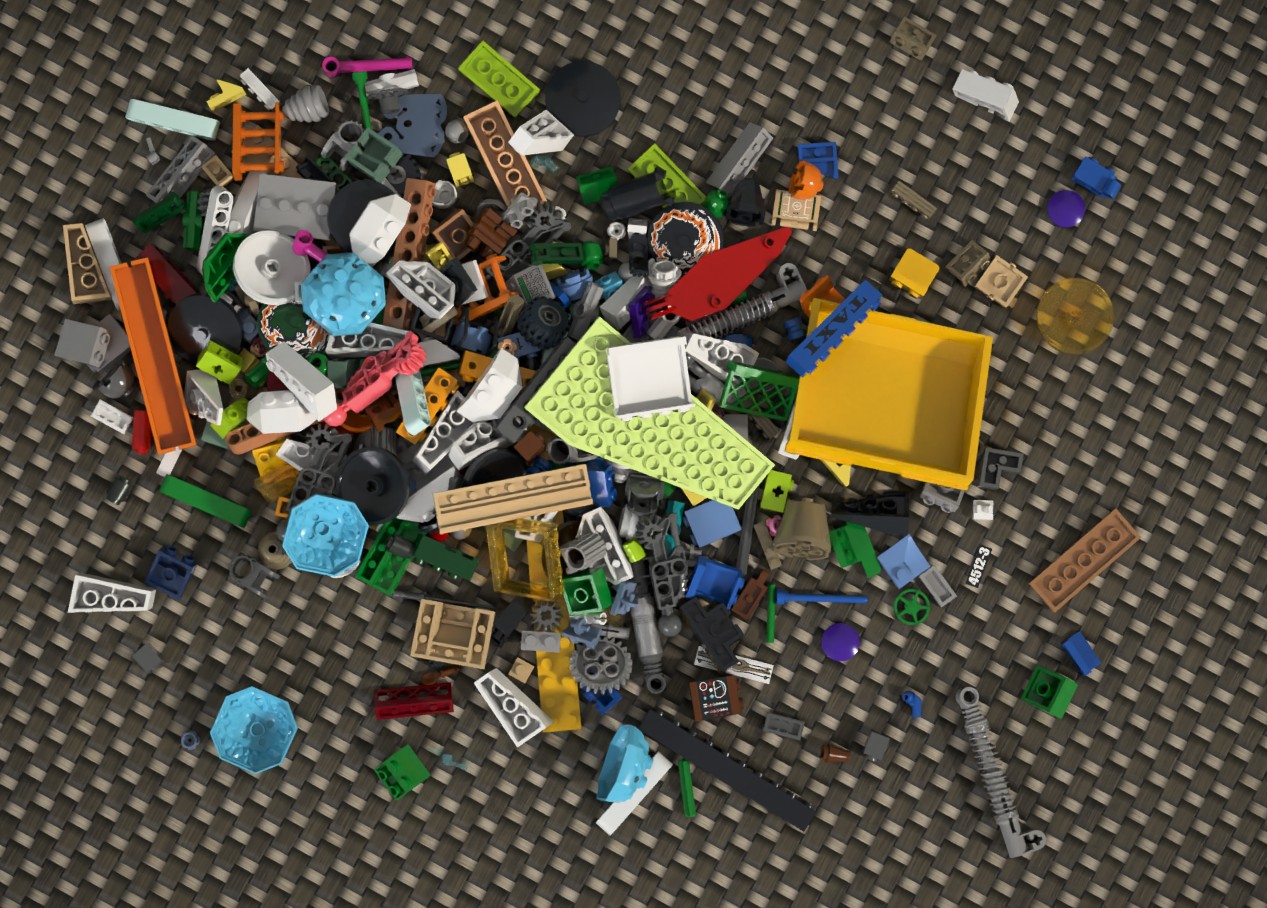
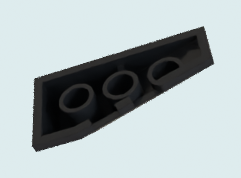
(882, 513)

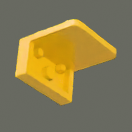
(914, 274)
(266, 456)

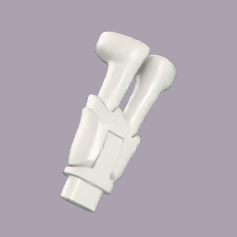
(708, 382)

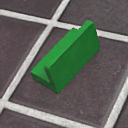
(595, 183)

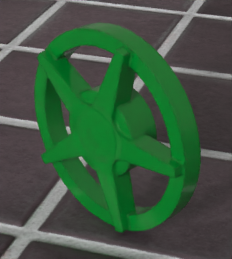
(912, 606)

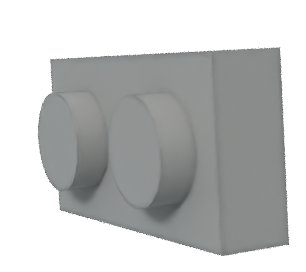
(540, 641)

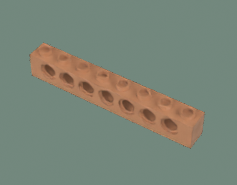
(405, 246)

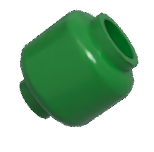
(716, 202)
(592, 255)
(320, 362)

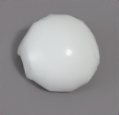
(445, 194)

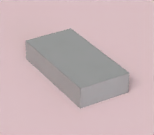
(937, 586)

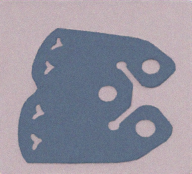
(425, 124)

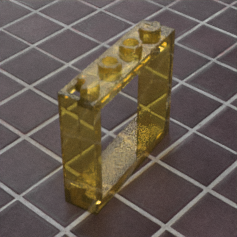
(499, 562)

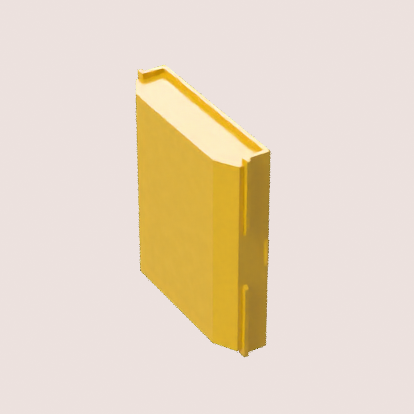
(895, 399)

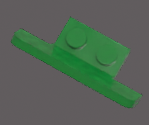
(854, 545)

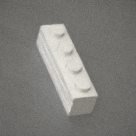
(259, 89)

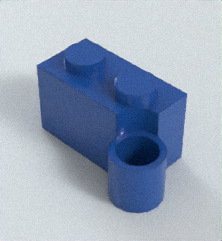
(1096, 178)

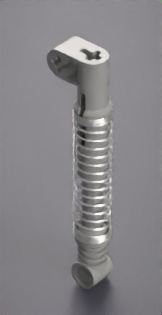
(742, 314)
(1005, 813)

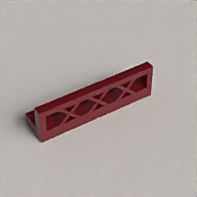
(413, 704)

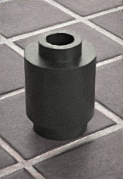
(118, 490)
(400, 546)

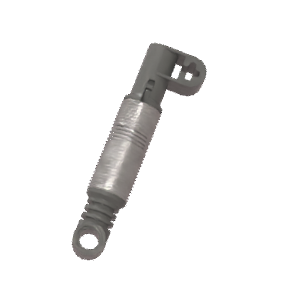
(646, 626)

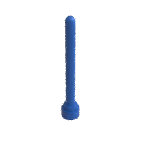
(783, 597)

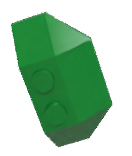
(218, 264)

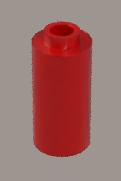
(141, 433)

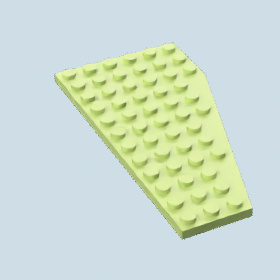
(680, 448)

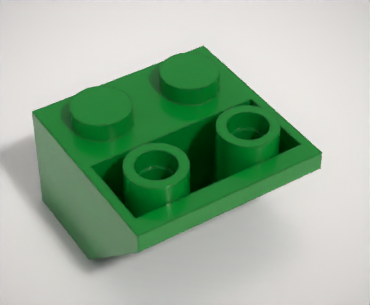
(402, 772)

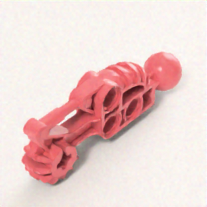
(376, 377)

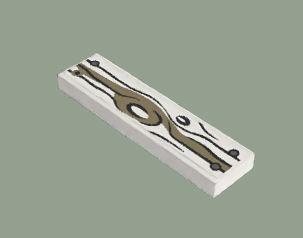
(745, 668)

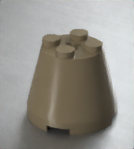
(803, 531)

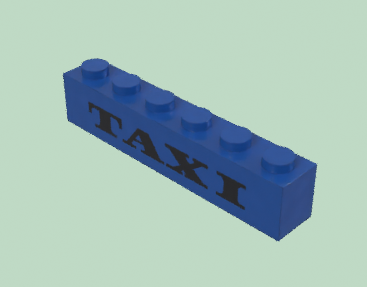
(834, 328)

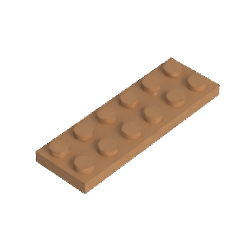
(1084, 560)

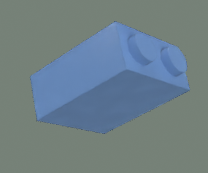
(711, 522)

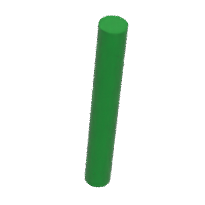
(771, 613)

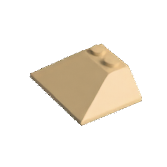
(452, 634)

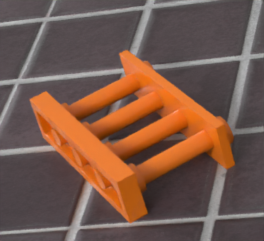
(241, 133)
(490, 303)

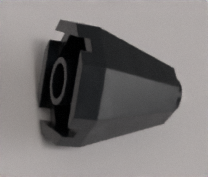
(746, 204)

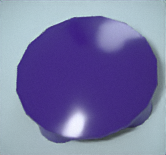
(1066, 208)
(840, 642)

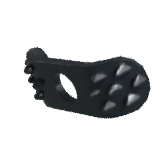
(638, 249)

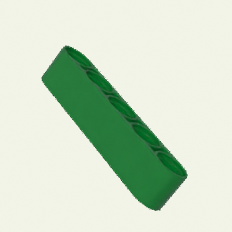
(205, 501)

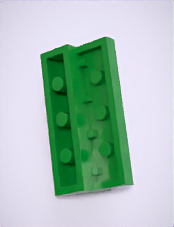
(383, 568)

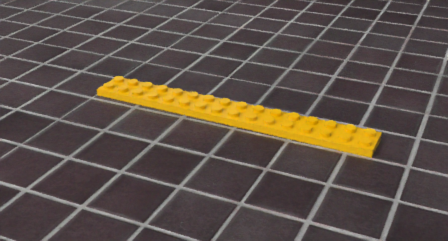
(556, 687)

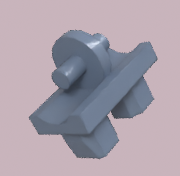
(624, 598)
(580, 631)

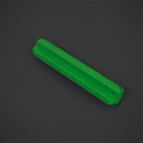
(686, 788)

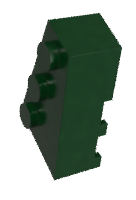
(444, 558)

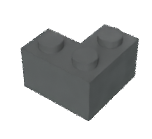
(993, 463)

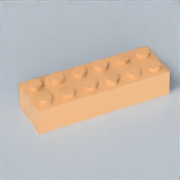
(507, 167)

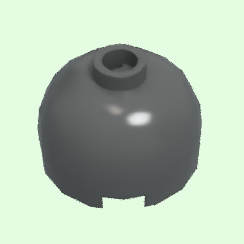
(117, 382)

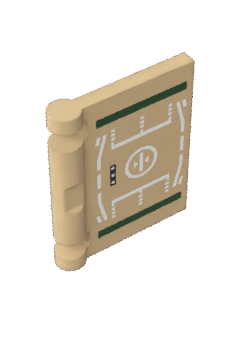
(795, 212)

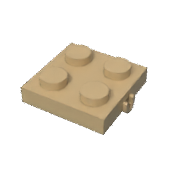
(1001, 281)

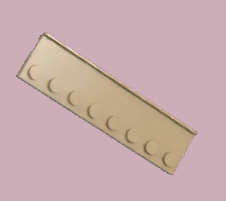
(512, 498)

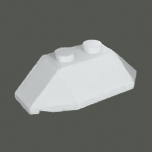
(378, 227)
(424, 287)
(493, 389)
(278, 412)
(421, 504)
(615, 562)

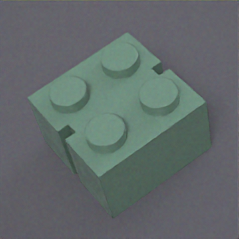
(376, 157)

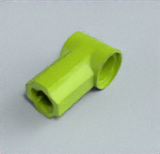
(634, 550)

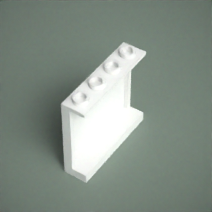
(649, 377)

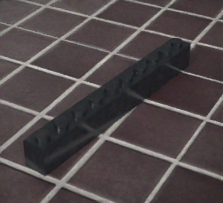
(727, 770)

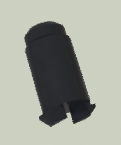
(636, 196)

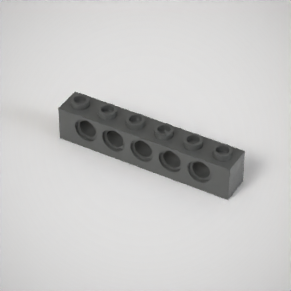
(505, 424)

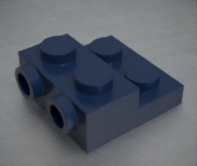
(171, 571)

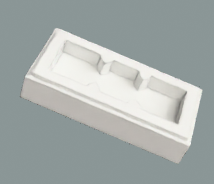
(112, 417)

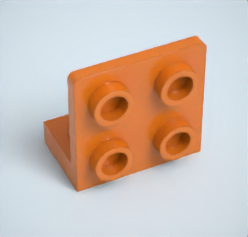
(822, 290)

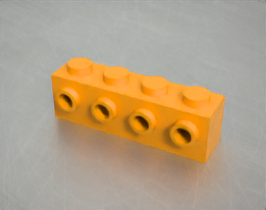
(474, 364)
(436, 393)

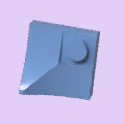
(903, 561)

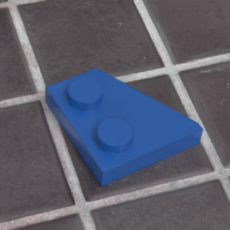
(822, 156)

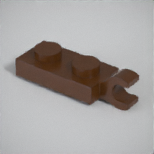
(751, 595)

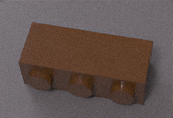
(530, 446)

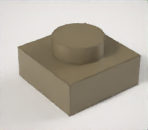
(611, 249)

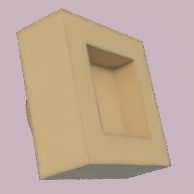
(521, 670)

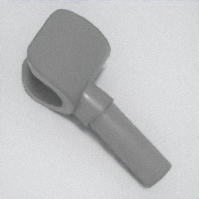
(153, 157)

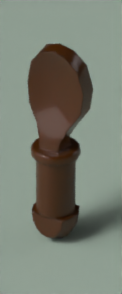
(432, 677)

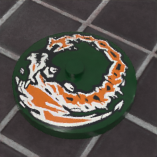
(293, 326)

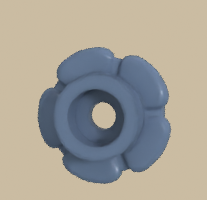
(185, 737)

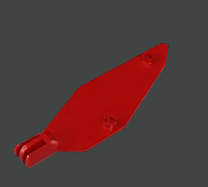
(719, 277)

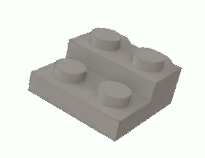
(943, 496)

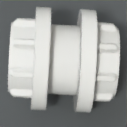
(663, 277)

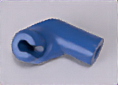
(914, 701)

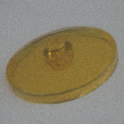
(1075, 316)

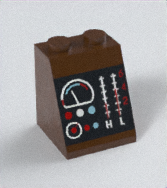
(715, 697)

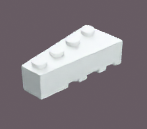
(368, 343)
(303, 380)
(443, 434)
(477, 442)
(107, 595)
(512, 707)

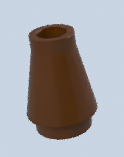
(831, 753)

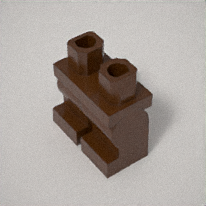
(489, 233)
(384, 409)

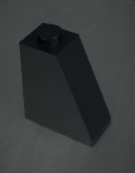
(510, 619)

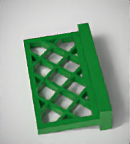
(759, 374)

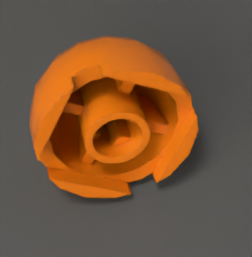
(806, 181)

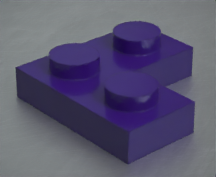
(638, 312)

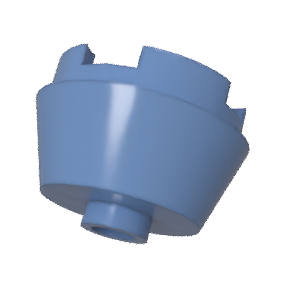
(575, 283)

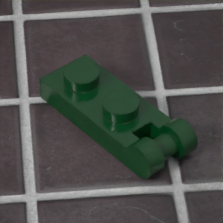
(159, 212)
(556, 253)

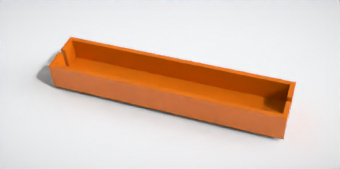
(153, 356)

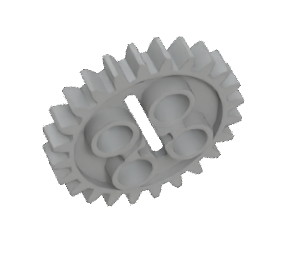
(602, 679)

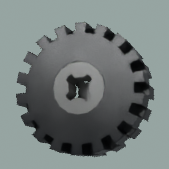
(406, 168)

